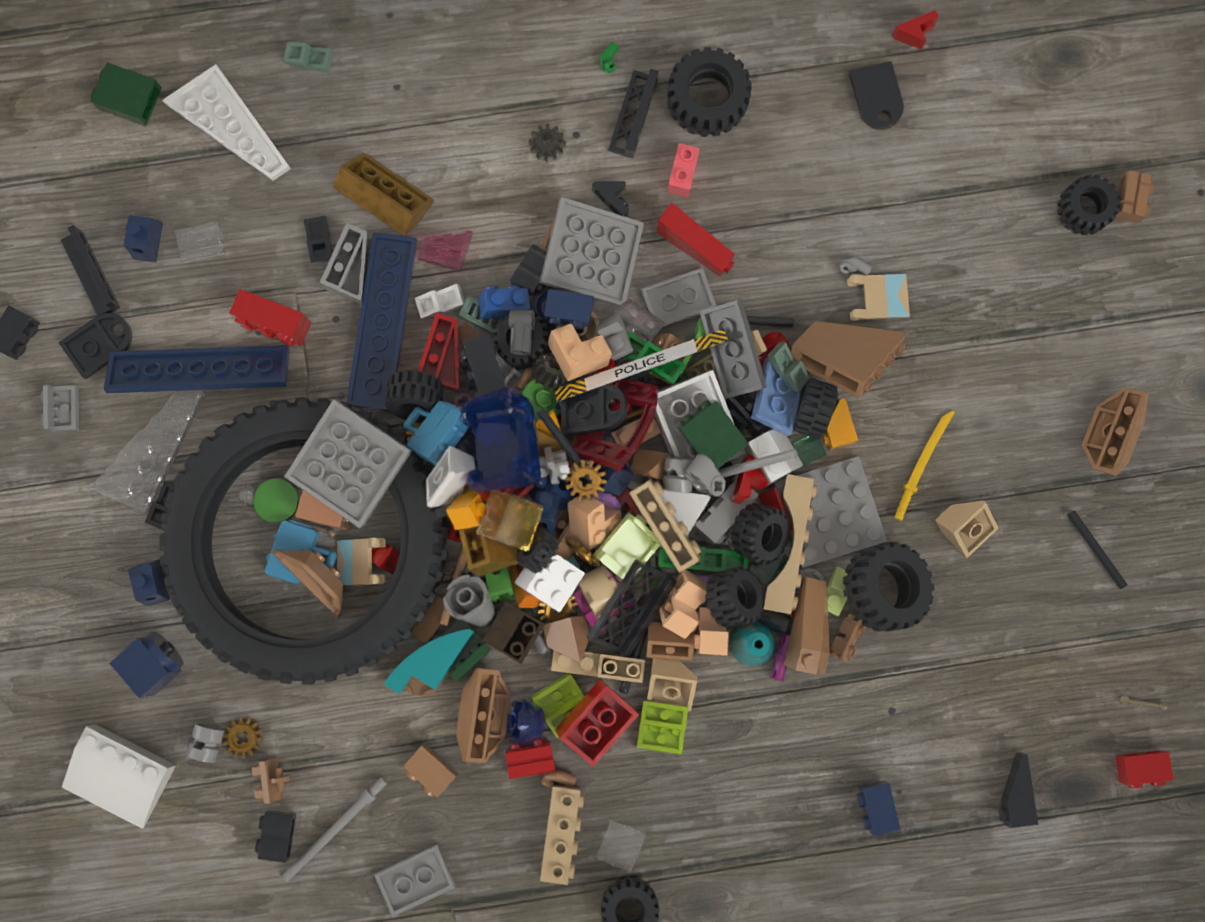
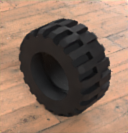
(709, 65)
(912, 582)

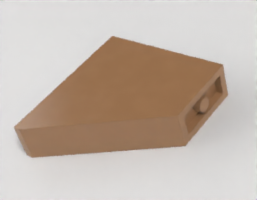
(848, 354)

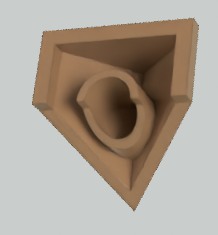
(649, 464)
(567, 636)

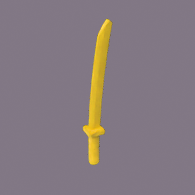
(910, 487)

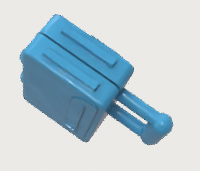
(437, 432)
(294, 536)

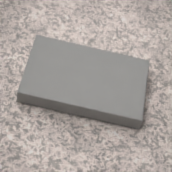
(679, 297)
(414, 880)

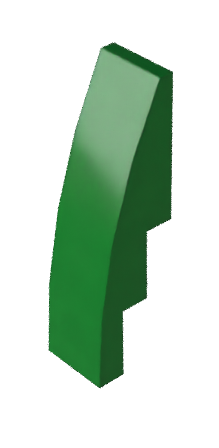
(669, 371)
(710, 560)

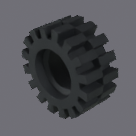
(540, 551)

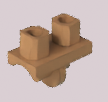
(271, 779)

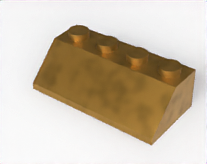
(382, 193)

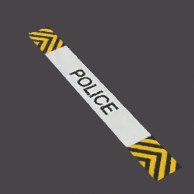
(641, 364)

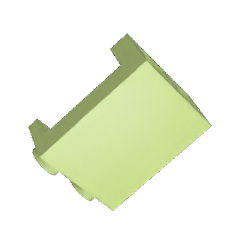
(626, 543)

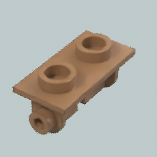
(845, 646)

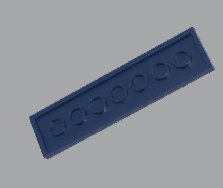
(381, 319)
(197, 369)

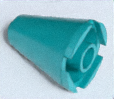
(743, 641)

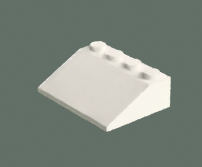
(680, 400)
(117, 775)

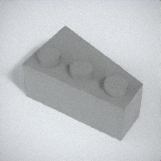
(347, 265)
(721, 516)

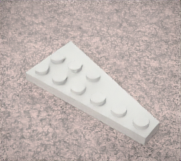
(220, 113)

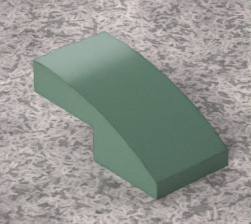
(308, 57)
(789, 370)

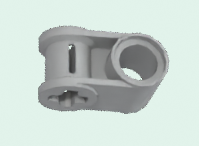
(705, 476)

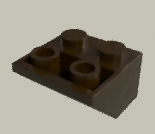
(513, 632)

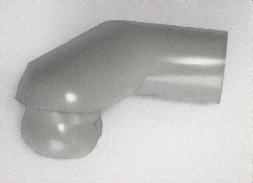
(540, 645)

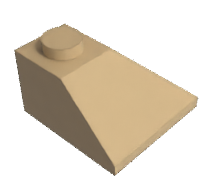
(967, 525)
(671, 683)

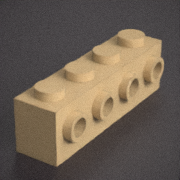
(665, 525)
(560, 834)

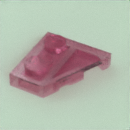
(446, 251)

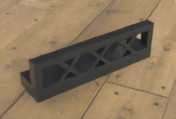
(641, 113)
(89, 272)

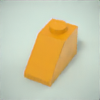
(841, 427)
(466, 509)

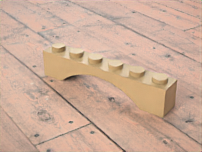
(797, 497)

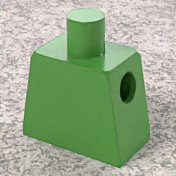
(500, 586)

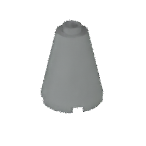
(470, 601)

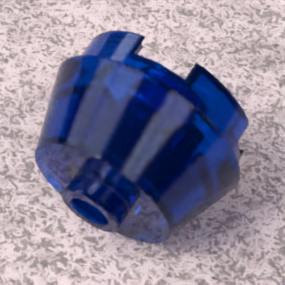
(526, 722)

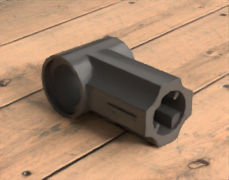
(521, 326)

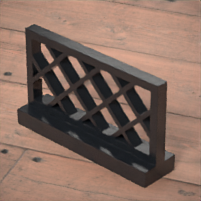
(639, 614)

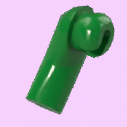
(606, 58)

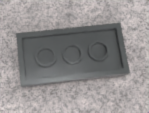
(737, 358)

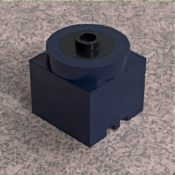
(148, 664)

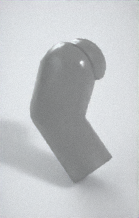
(854, 264)

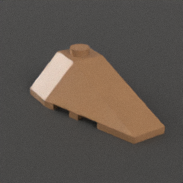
(809, 638)

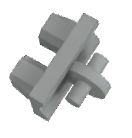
(554, 463)

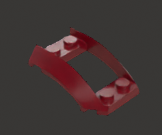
(611, 454)

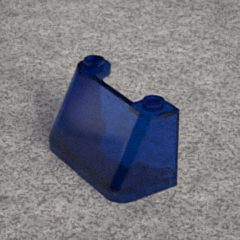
(503, 441)

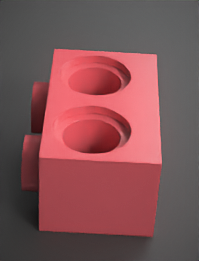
(683, 170)

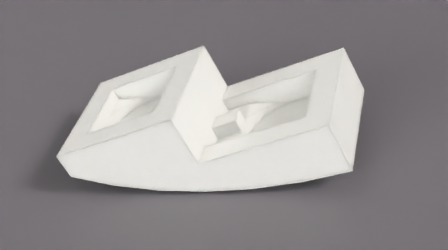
(440, 301)

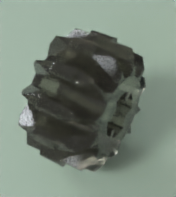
(547, 150)
(548, 372)

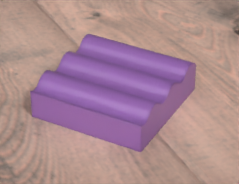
(608, 500)

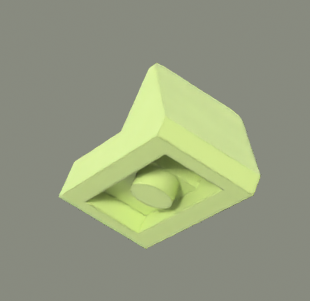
(835, 593)

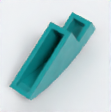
(430, 661)

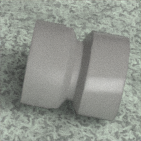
(675, 478)
(205, 742)

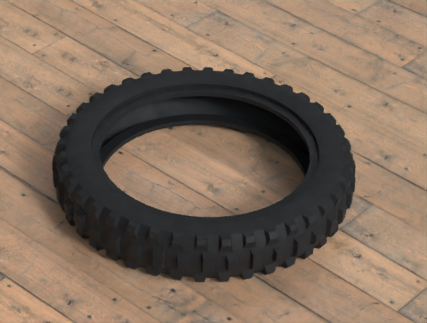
(209, 610)

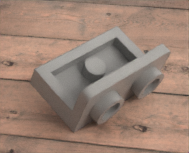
(60, 408)

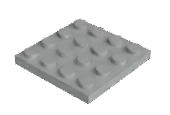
(591, 252)
(348, 463)
(842, 512)

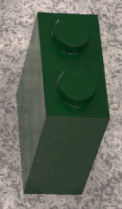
(126, 94)
(712, 433)

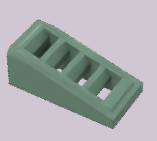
(472, 319)

